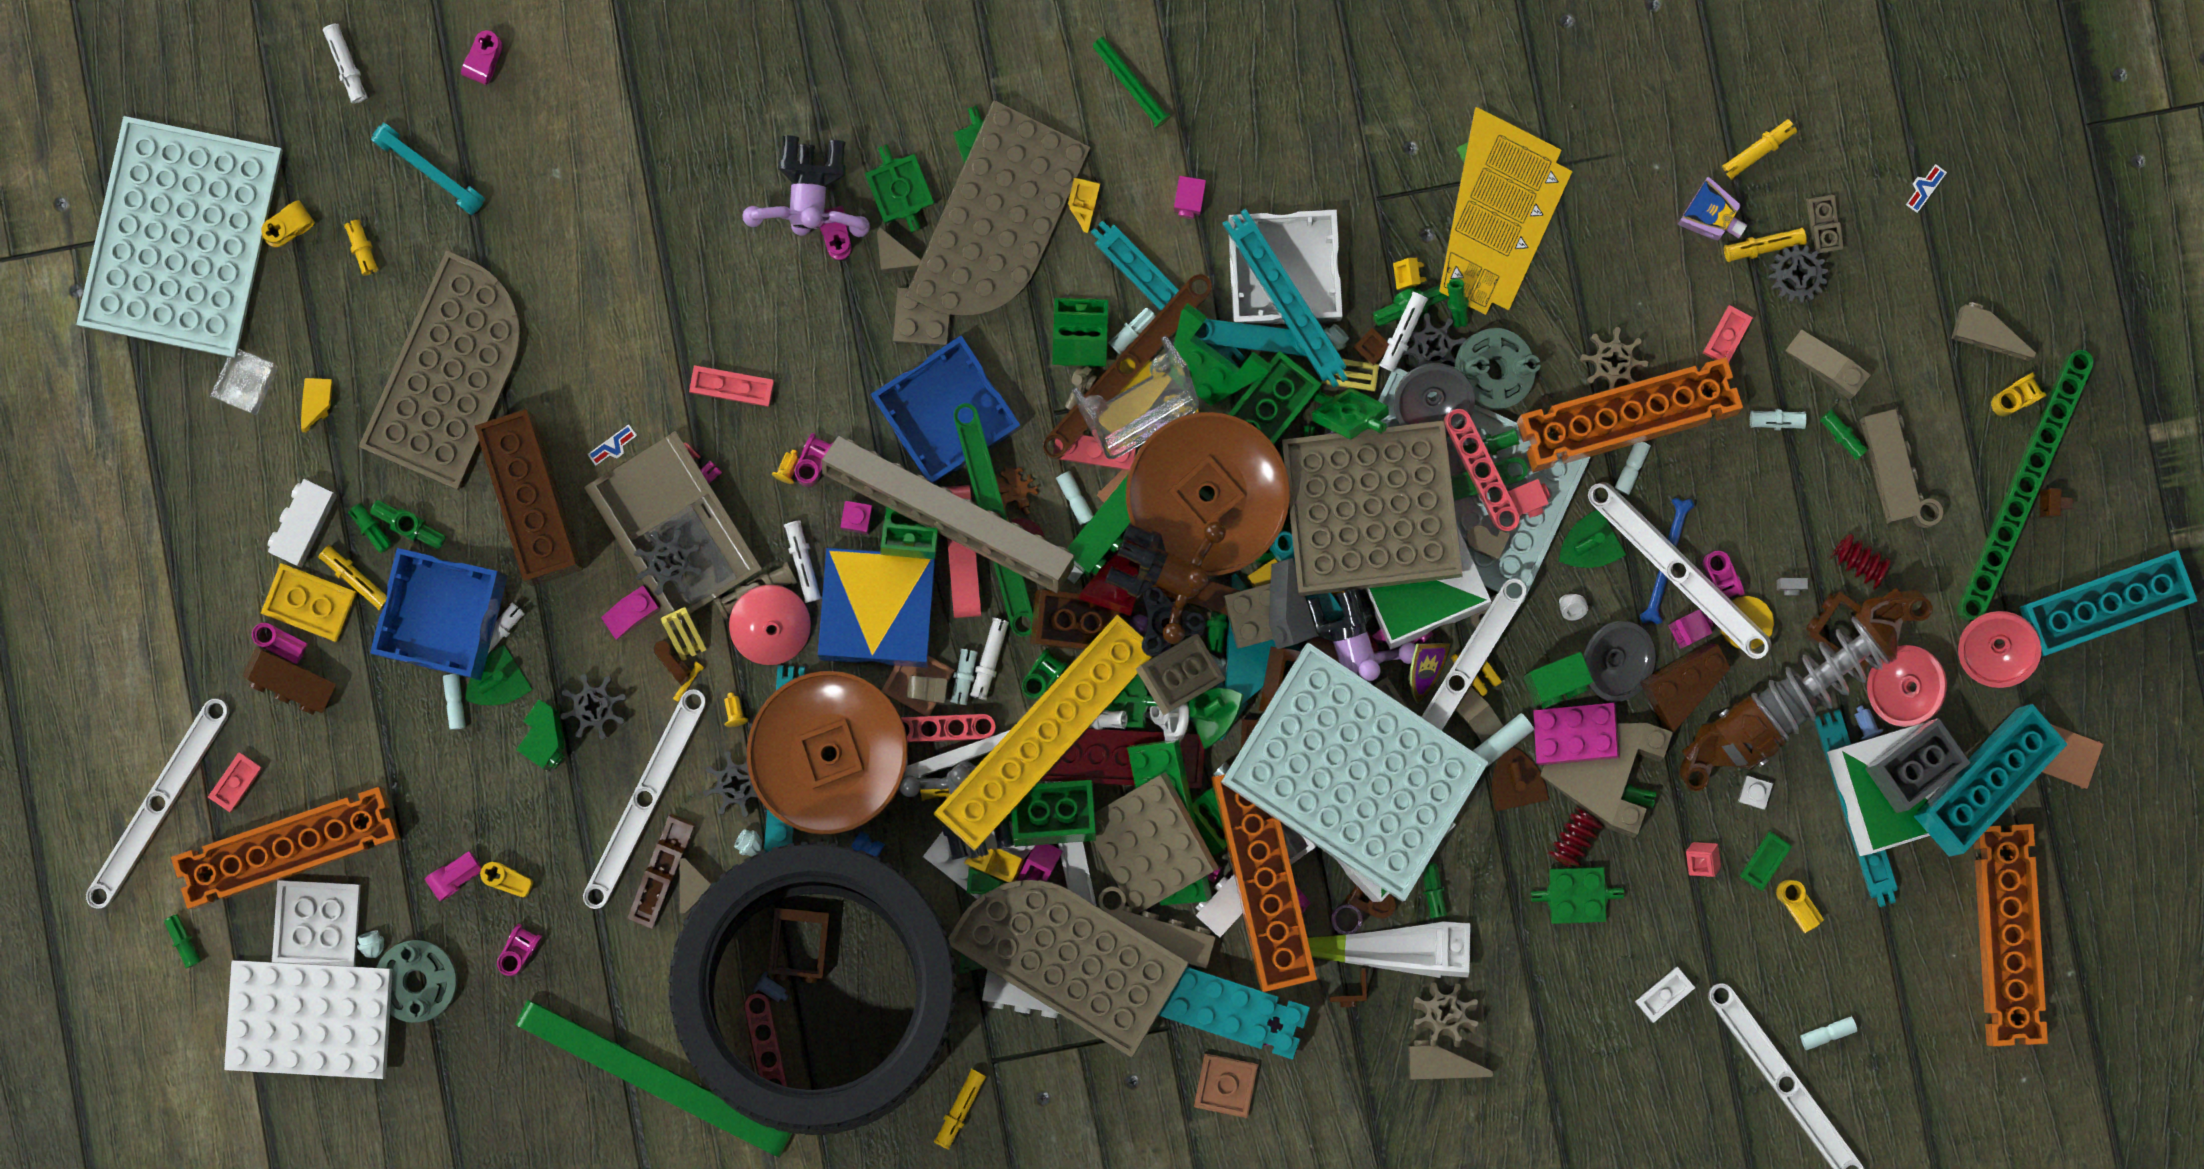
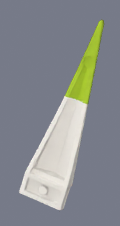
(1420, 949)

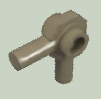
(1083, 380)

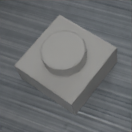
(1792, 586)

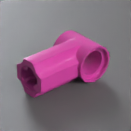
(281, 643)
(447, 879)

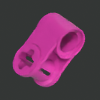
(481, 61)
(836, 232)
(812, 458)
(1724, 577)
(519, 949)

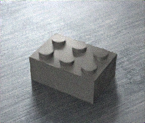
(1917, 765)

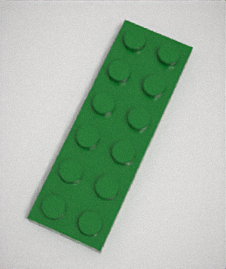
(1151, 761)

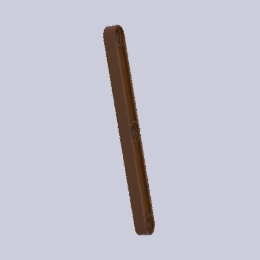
(1140, 352)

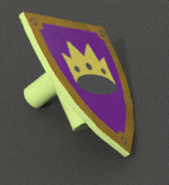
(1426, 667)

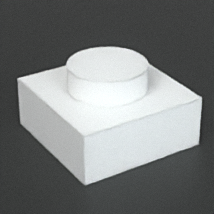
(1755, 792)

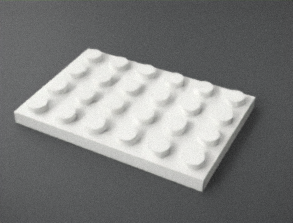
(308, 1019)

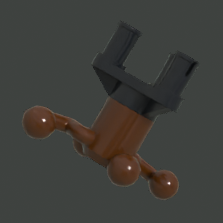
(1164, 570)

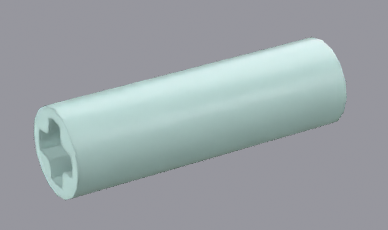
(1504, 739)

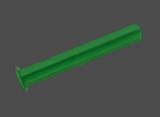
(1131, 82)

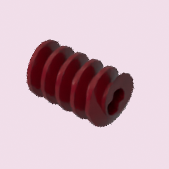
(1861, 560)
(1575, 839)

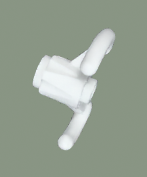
(1173, 723)

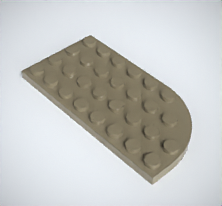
(997, 215)
(447, 374)
(1071, 958)

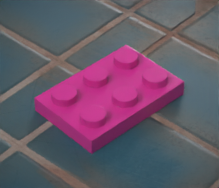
(1576, 734)

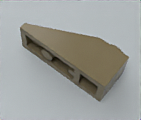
(1986, 331)
(1828, 364)
(1438, 1063)

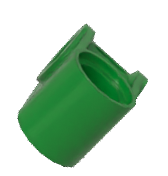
(1043, 674)

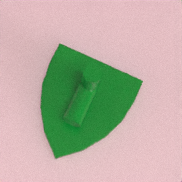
(1591, 543)
(500, 681)
(1214, 713)

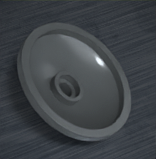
(1452, 391)
(1630, 660)

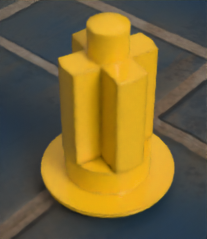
(787, 467)
(734, 711)

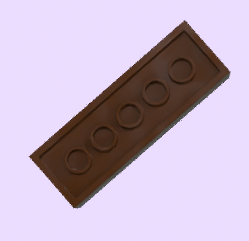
(528, 497)

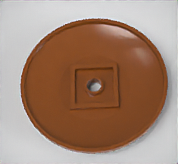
(1215, 452)
(789, 747)

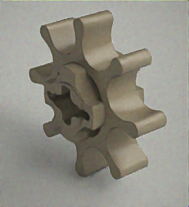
(1615, 348)
(1452, 1022)

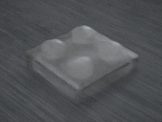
(244, 381)

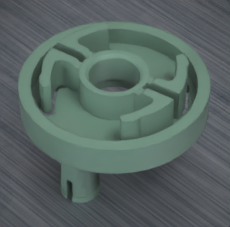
(1515, 367)
(411, 957)

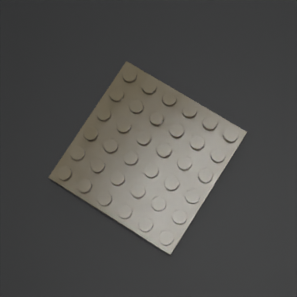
(1372, 509)

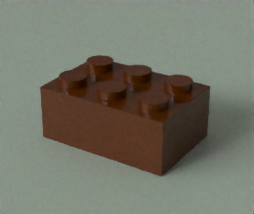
(1066, 620)

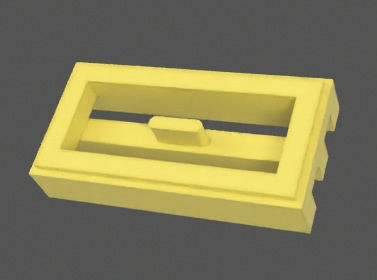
(1359, 386)
(691, 648)

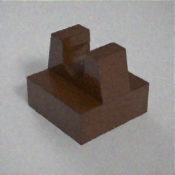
(1371, 346)
(2052, 503)

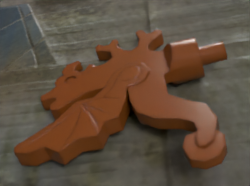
(1016, 489)

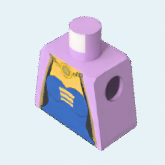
(1712, 212)

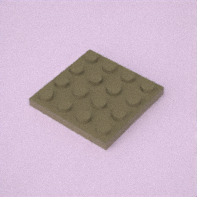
(1151, 844)

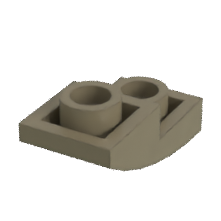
(1824, 223)

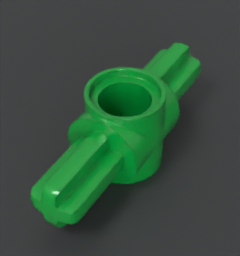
(1400, 303)
(396, 517)

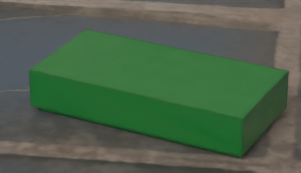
(1765, 861)

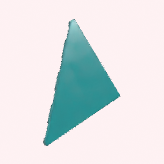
(1247, 664)

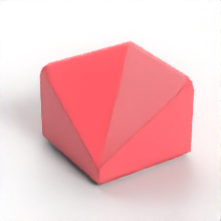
(1703, 859)

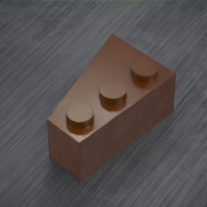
(288, 681)
(1684, 684)

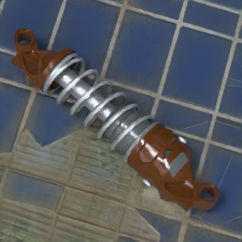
(1764, 720)

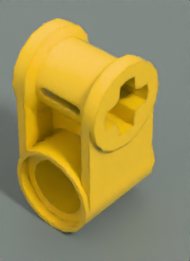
(289, 223)
(2021, 393)

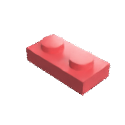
(1727, 334)
(235, 782)

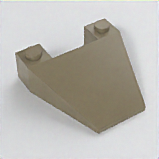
(1600, 783)

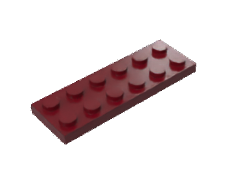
(1105, 757)

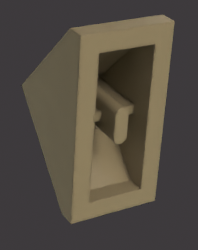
(894, 256)
(1478, 715)
(692, 885)

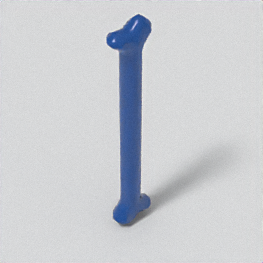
(1652, 611)

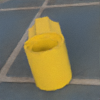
(1800, 907)

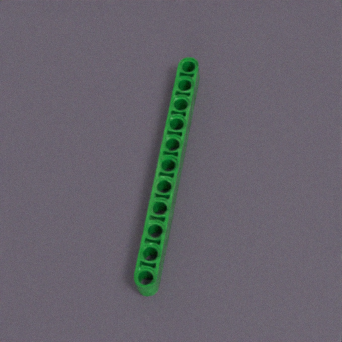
(2035, 477)
(648, 1076)

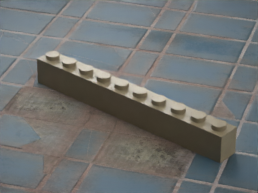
(953, 516)

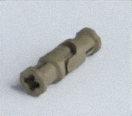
(781, 577)

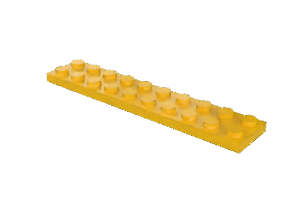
(1044, 734)

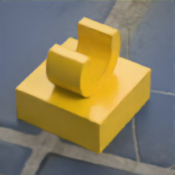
(1407, 273)

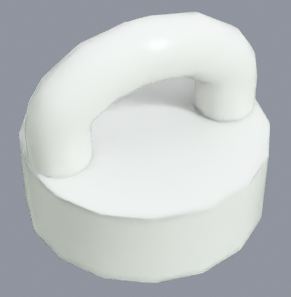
(1573, 606)

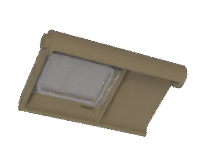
(666, 493)

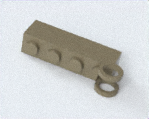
(1893, 470)
(1187, 944)

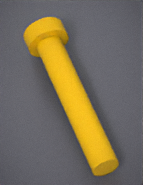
(692, 675)

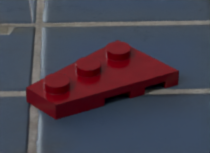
(1106, 594)

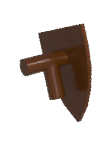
(1516, 781)

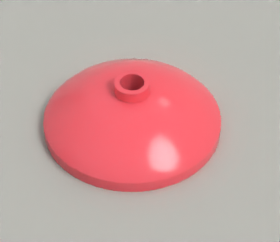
(766, 607)
(2003, 663)
(1891, 692)

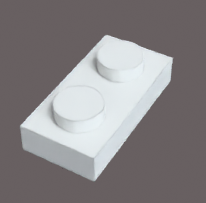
(1664, 994)

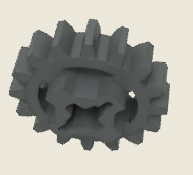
(1797, 262)

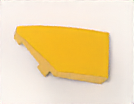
(1083, 201)
(315, 401)
(998, 864)

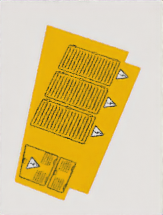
(1501, 210)

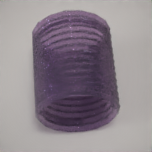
(1333, 921)

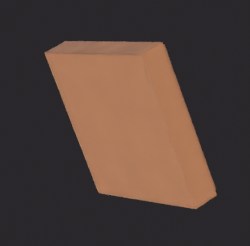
(897, 683)
(1225, 1085)

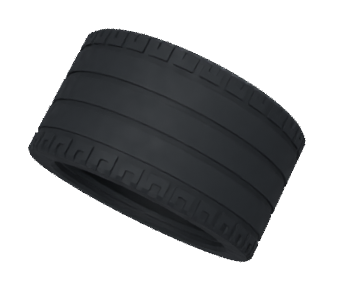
(790, 873)

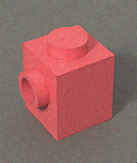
(1530, 498)

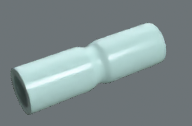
(1633, 464)
(1075, 498)
(454, 705)
(1831, 1032)

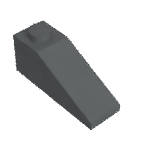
(1288, 612)

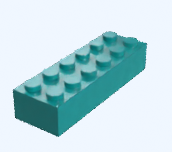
(2110, 603)
(1991, 780)

